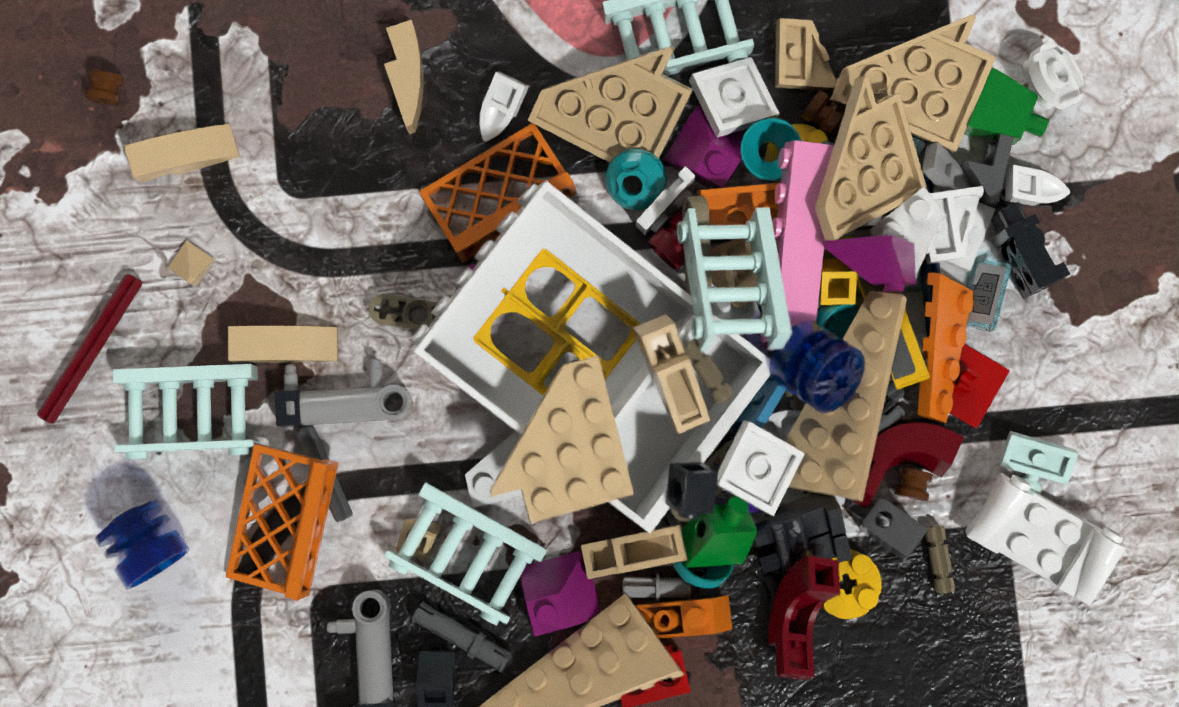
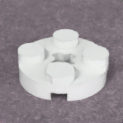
(1054, 77)

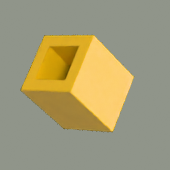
(837, 283)

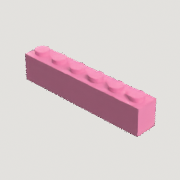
(798, 228)

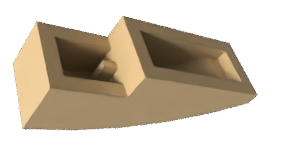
(406, 72)
(181, 152)
(282, 344)
(672, 373)
(634, 552)

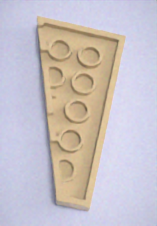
(843, 441)
(594, 664)

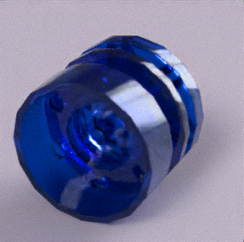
(818, 367)
(141, 543)

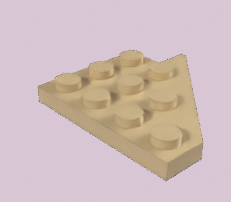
(935, 78)
(616, 107)
(870, 165)
(569, 448)

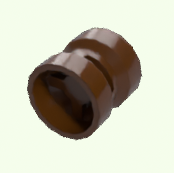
(824, 112)

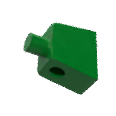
(1005, 109)
(719, 536)

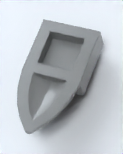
(943, 169)

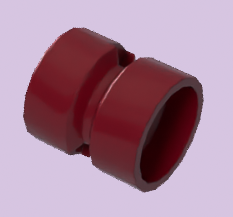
(666, 244)

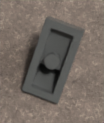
(990, 175)

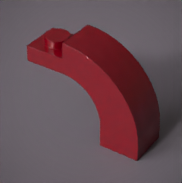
(913, 444)
(794, 612)

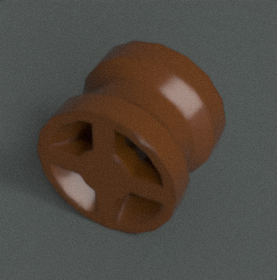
(104, 87)
(913, 484)

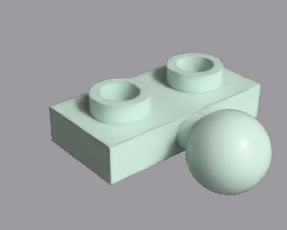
(1038, 459)

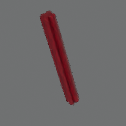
(89, 348)

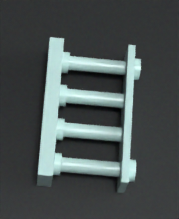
(622, 13)
(762, 261)
(169, 381)
(464, 520)

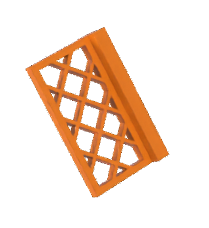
(474, 237)
(309, 529)

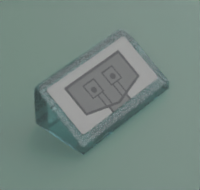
(989, 284)

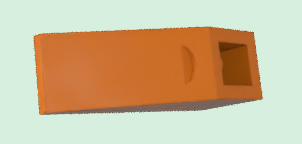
(688, 616)

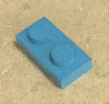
(761, 405)

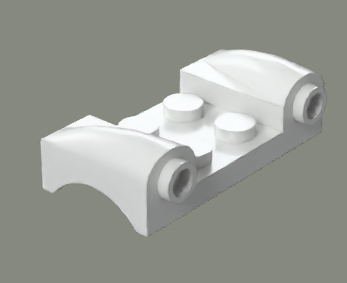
(1046, 538)

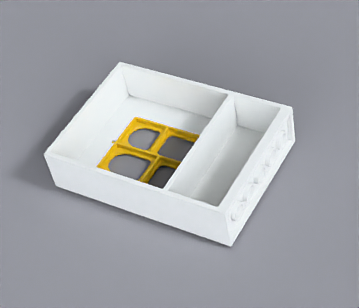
(562, 236)

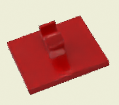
(975, 386)

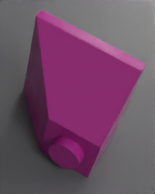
(707, 157)
(878, 259)
(559, 593)

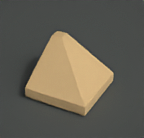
(191, 263)
(427, 543)

